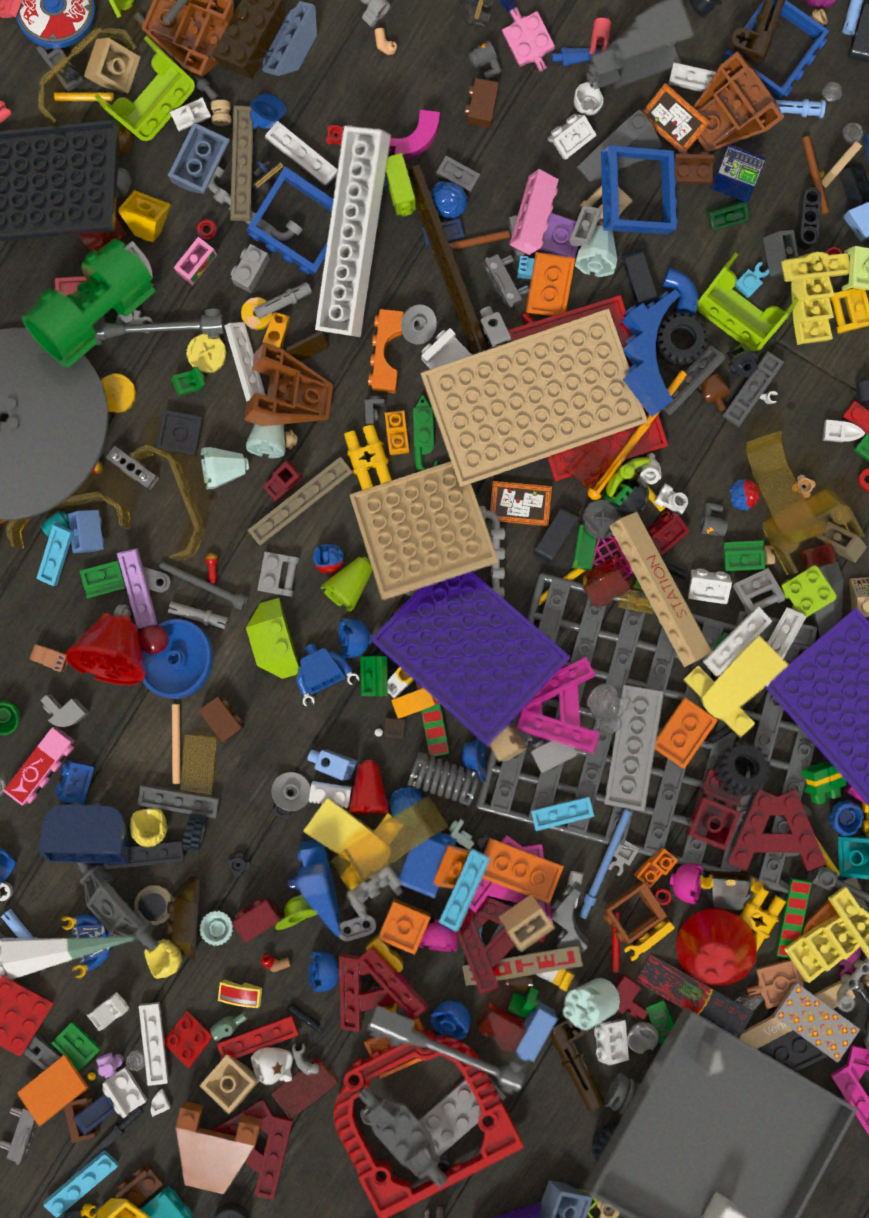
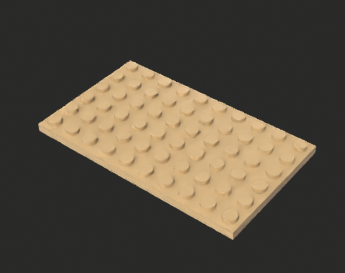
(533, 397)

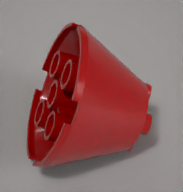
(110, 651)
(716, 947)

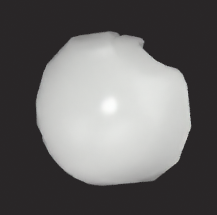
(587, 99)

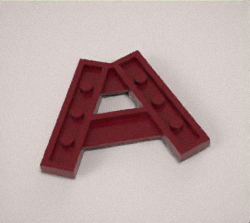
(752, 838)
(484, 959)
(393, 990)
(270, 1162)

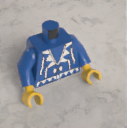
(85, 927)

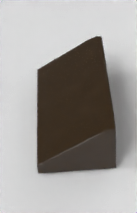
(308, 347)

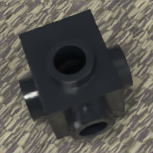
(742, 361)

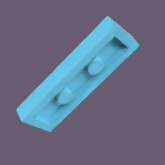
(55, 554)
(562, 813)

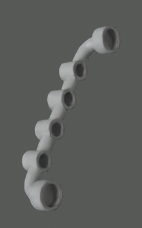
(221, 196)
(496, 535)
(843, 1000)

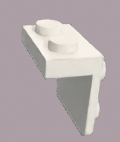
(444, 350)

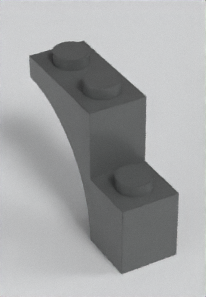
(563, 913)

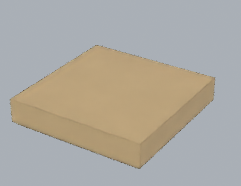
(841, 164)

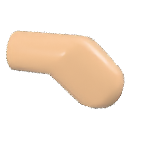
(382, 44)

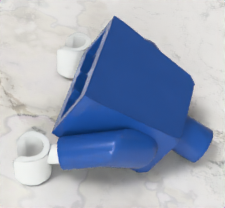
(320, 671)

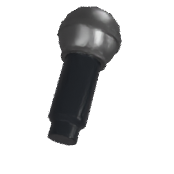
(862, 991)

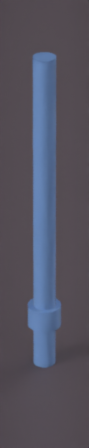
(590, 898)

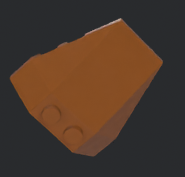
(192, 32)
(736, 105)

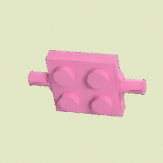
(528, 39)

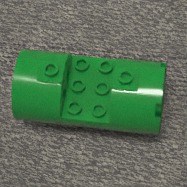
(65, 322)

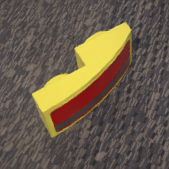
(240, 995)

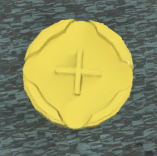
(206, 353)

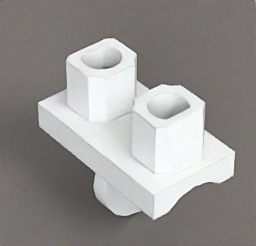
(191, 113)

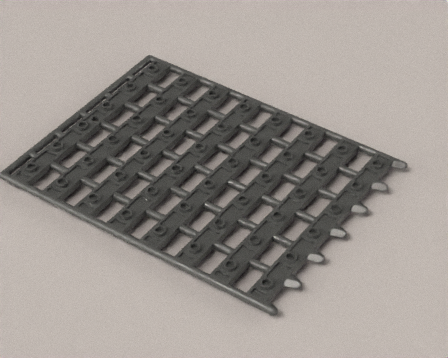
(672, 775)

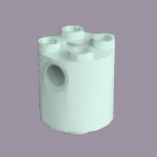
(591, 1003)

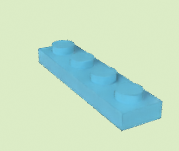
(465, 890)
(80, 1183)

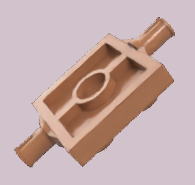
(775, 982)

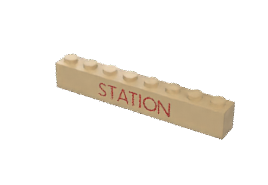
(660, 589)

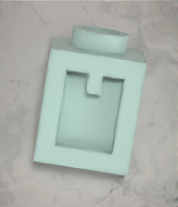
(463, 837)

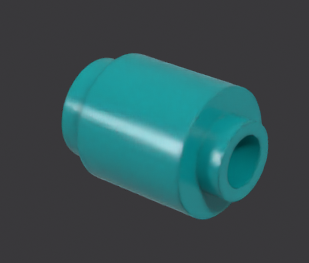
(56, 518)

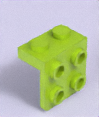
(808, 591)

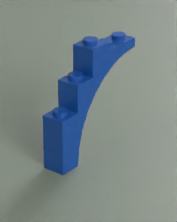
(644, 375)

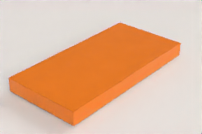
(521, 871)

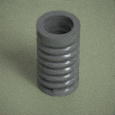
(444, 776)
(623, 1095)

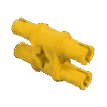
(357, 453)
(768, 916)

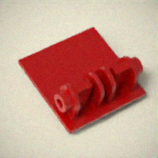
(188, 1039)

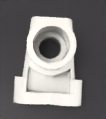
(673, 501)

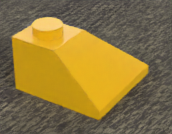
(144, 215)
(120, 1209)

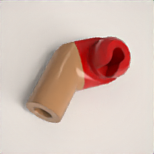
(273, 964)

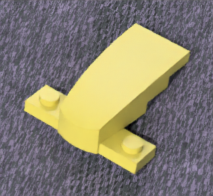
(813, 289)
(737, 684)
(338, 827)
(832, 939)

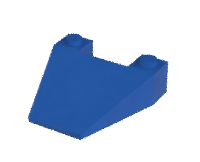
(318, 883)

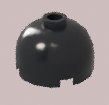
(636, 499)

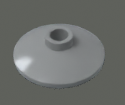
(425, 324)
(290, 782)

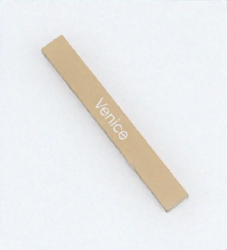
(773, 1028)

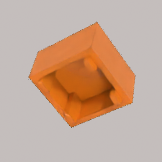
(404, 926)

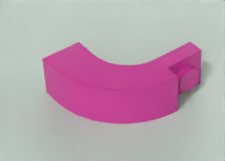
(421, 138)

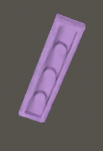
(137, 588)

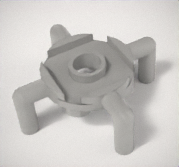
(371, 888)

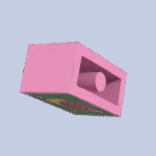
(195, 261)

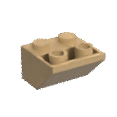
(526, 922)

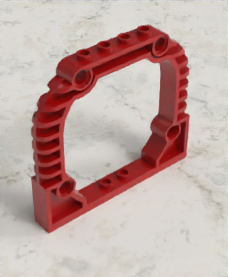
(390, 1192)

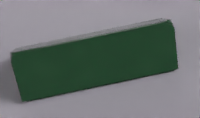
(728, 215)

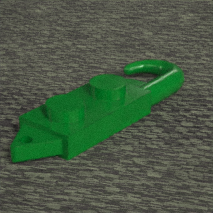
(423, 432)

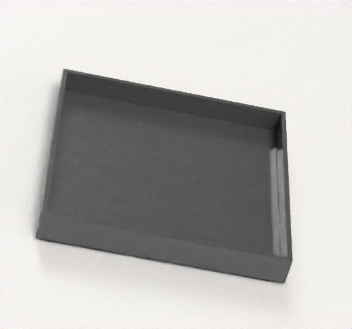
(737, 1132)

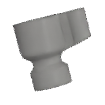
(375, 10)

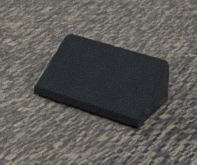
(855, 186)

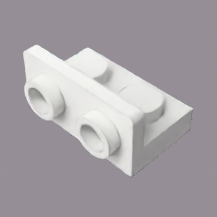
(572, 135)
(709, 586)
(611, 1042)
(124, 1092)

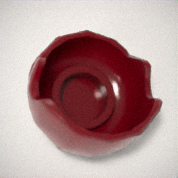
(154, 639)

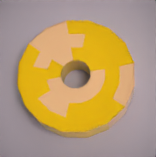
(248, 314)

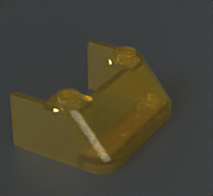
(821, 505)

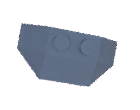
(292, 41)

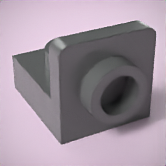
(370, 413)

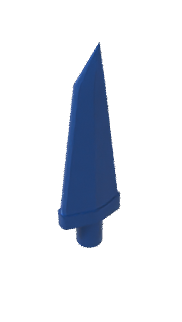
(574, 55)

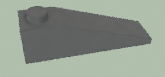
(634, 132)
(830, 614)

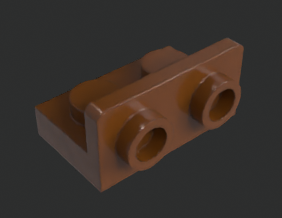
(694, 168)
(140, 1186)

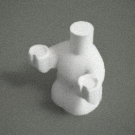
(650, 471)

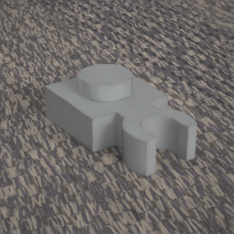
(133, 318)
(623, 856)

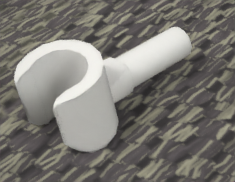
(766, 397)

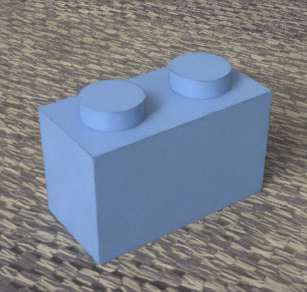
(87, 531)

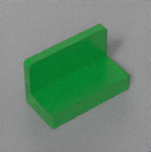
(583, 550)

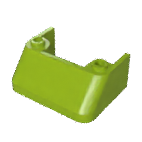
(156, 102)
(737, 314)

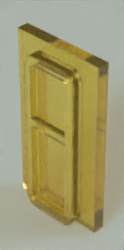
(198, 764)

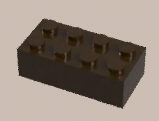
(250, 35)

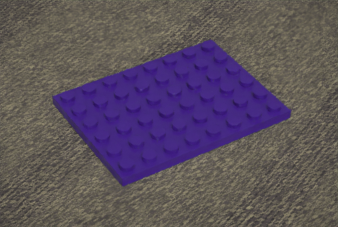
(471, 652)
(829, 697)

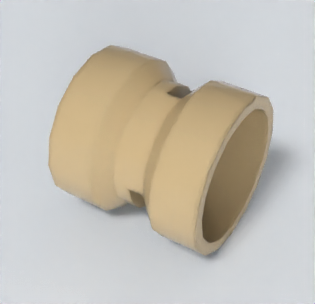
(221, 112)

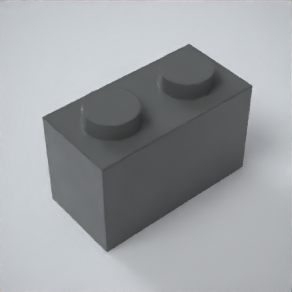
(778, 248)

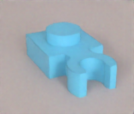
(750, 281)

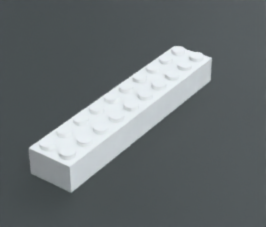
(352, 230)

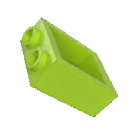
(400, 185)

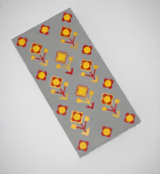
(816, 1022)

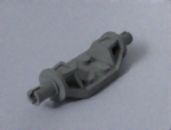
(111, 909)
(403, 1135)

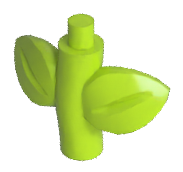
(623, 473)

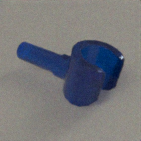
(292, 881)

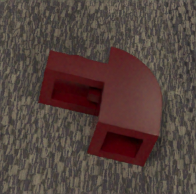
(283, 479)
(627, 991)

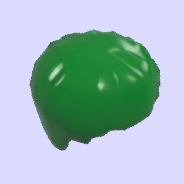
(9, 717)

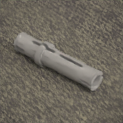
(283, 300)
(206, 618)

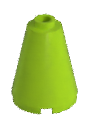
(349, 583)

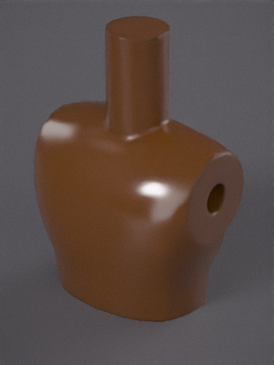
(714, 390)

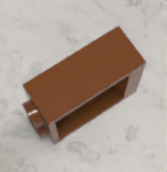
(651, 903)

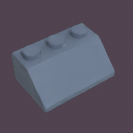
(198, 159)
(564, 1201)

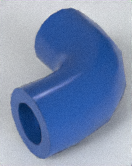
(687, 289)

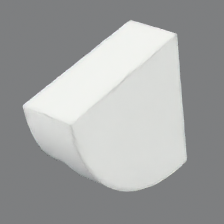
(160, 1103)

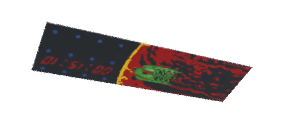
(694, 995)

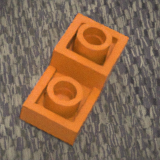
(655, 867)

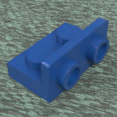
(74, 782)

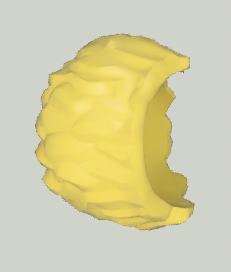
(148, 827)
(164, 959)

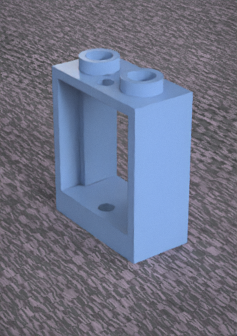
(538, 1026)

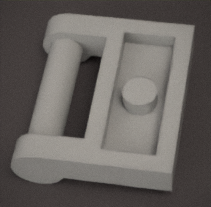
(271, 574)
(755, 586)

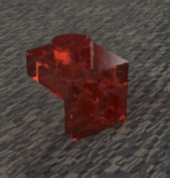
(818, 556)

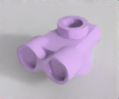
(108, 1064)

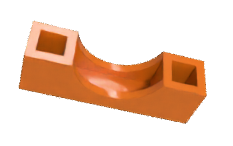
(384, 376)

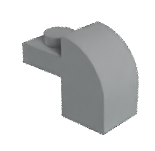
(64, 716)

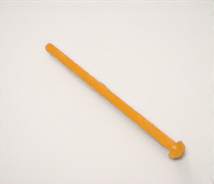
(594, 493)

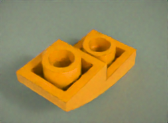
(396, 432)
(412, 703)

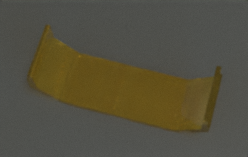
(108, 32)
(781, 489)
(15, 526)
(196, 539)
(389, 842)

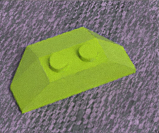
(272, 640)

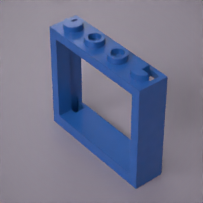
(805, 23)
(610, 190)
(273, 244)

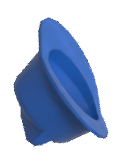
(266, 111)
(475, 756)

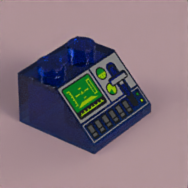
(738, 173)

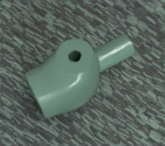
(227, 1026)

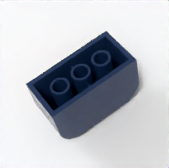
(85, 835)

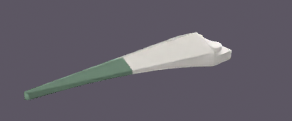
(30, 955)

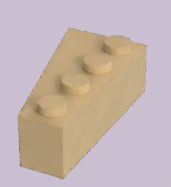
(508, 744)

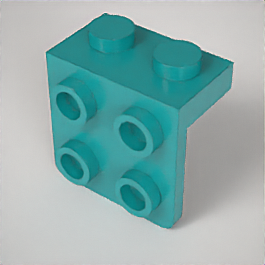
(167, 1205)

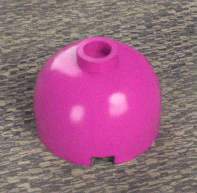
(687, 882)
(439, 937)

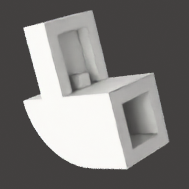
(108, 1011)

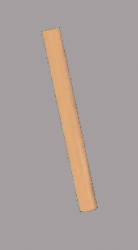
(175, 743)

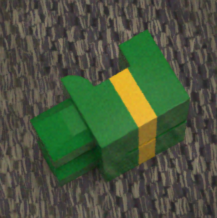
(823, 779)

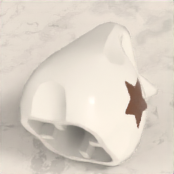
(272, 1065)

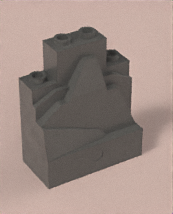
(643, 48)

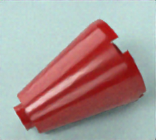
(368, 791)

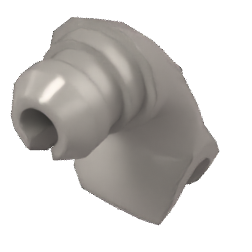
(306, 1067)

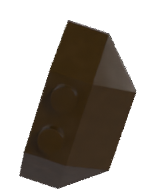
(184, 915)

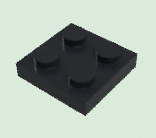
(179, 433)

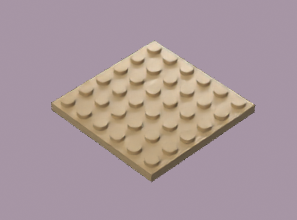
(422, 530)

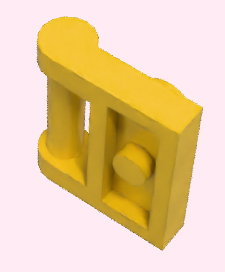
(857, 307)

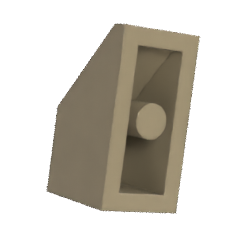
(843, 542)

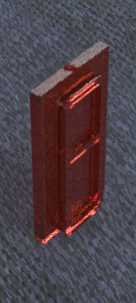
(304, 1089)

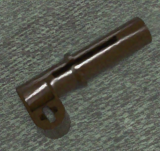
(759, 39)
(563, 1039)

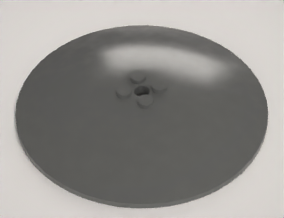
(52, 426)

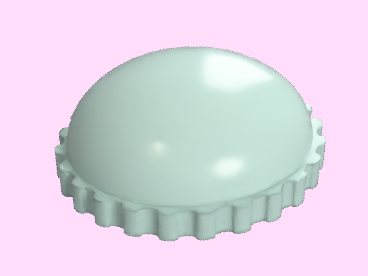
(216, 928)

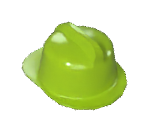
(296, 911)

